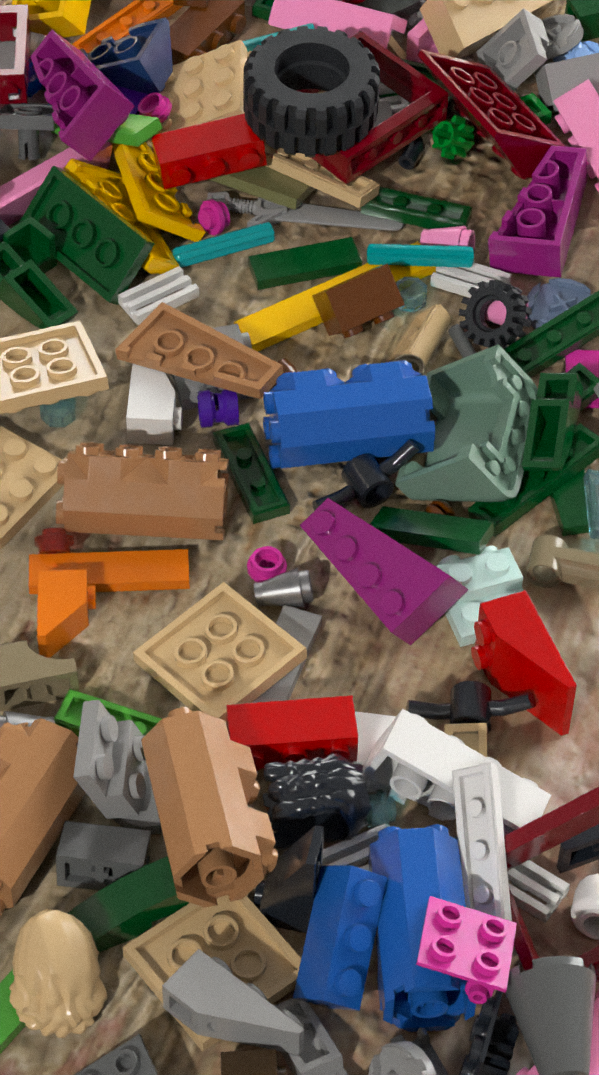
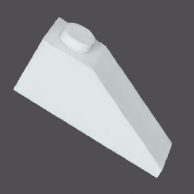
(152, 408)

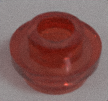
(54, 541)

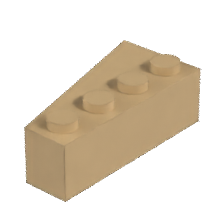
(466, 25)

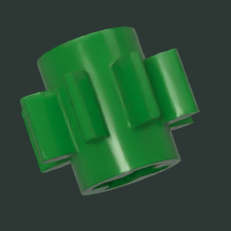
(453, 137)

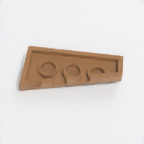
(197, 352)

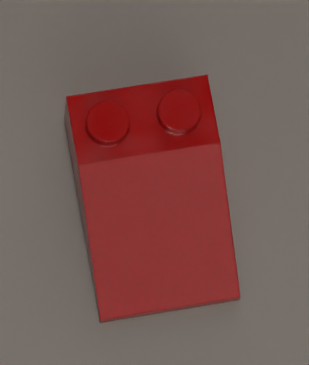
(522, 658)

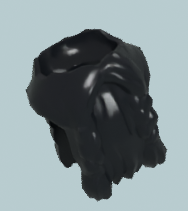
(318, 793)

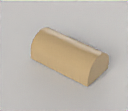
(423, 333)

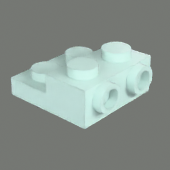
(486, 578)

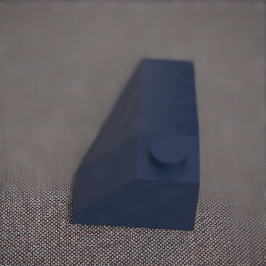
(138, 60)

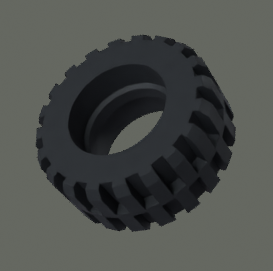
(311, 120)

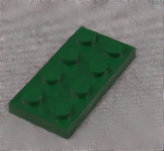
(89, 235)

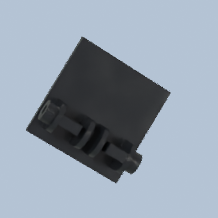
(491, 1040)

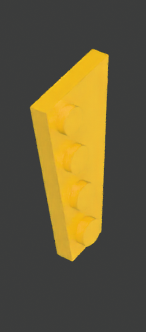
(112, 191)
(150, 201)

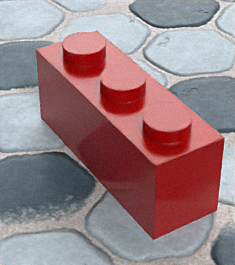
(207, 151)
(295, 729)

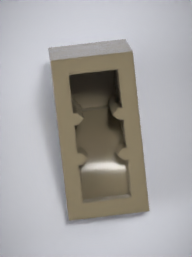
(32, 678)

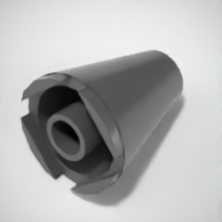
(555, 1012)

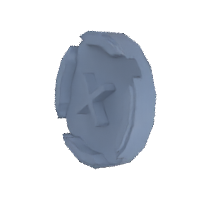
(554, 298)

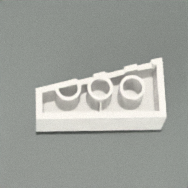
(418, 764)

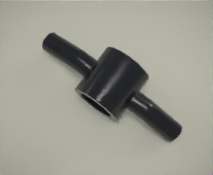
(368, 479)
(472, 704)

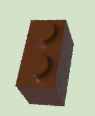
(359, 300)

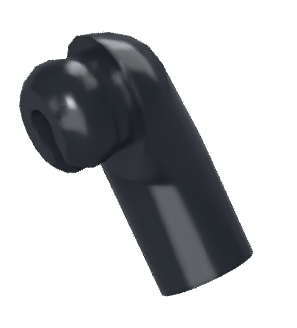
(412, 153)

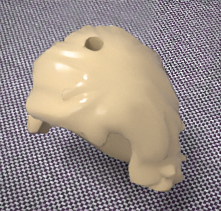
(56, 975)

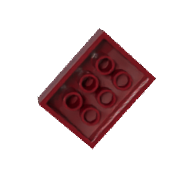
(493, 110)

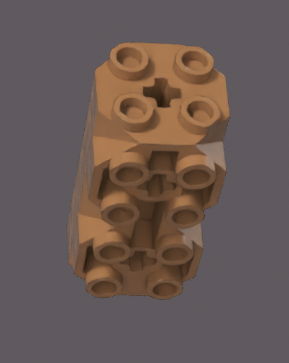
(143, 492)
(34, 799)
(202, 802)

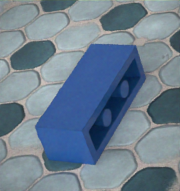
(340, 937)

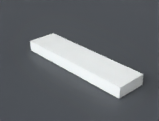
(482, 839)

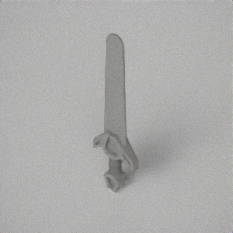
(306, 213)

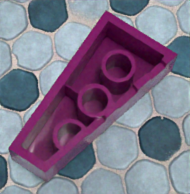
(82, 97)
(542, 222)
(389, 577)

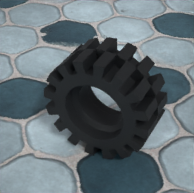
(475, 313)

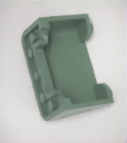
(478, 431)

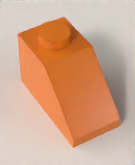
(62, 608)

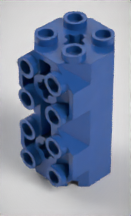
(333, 421)
(416, 867)

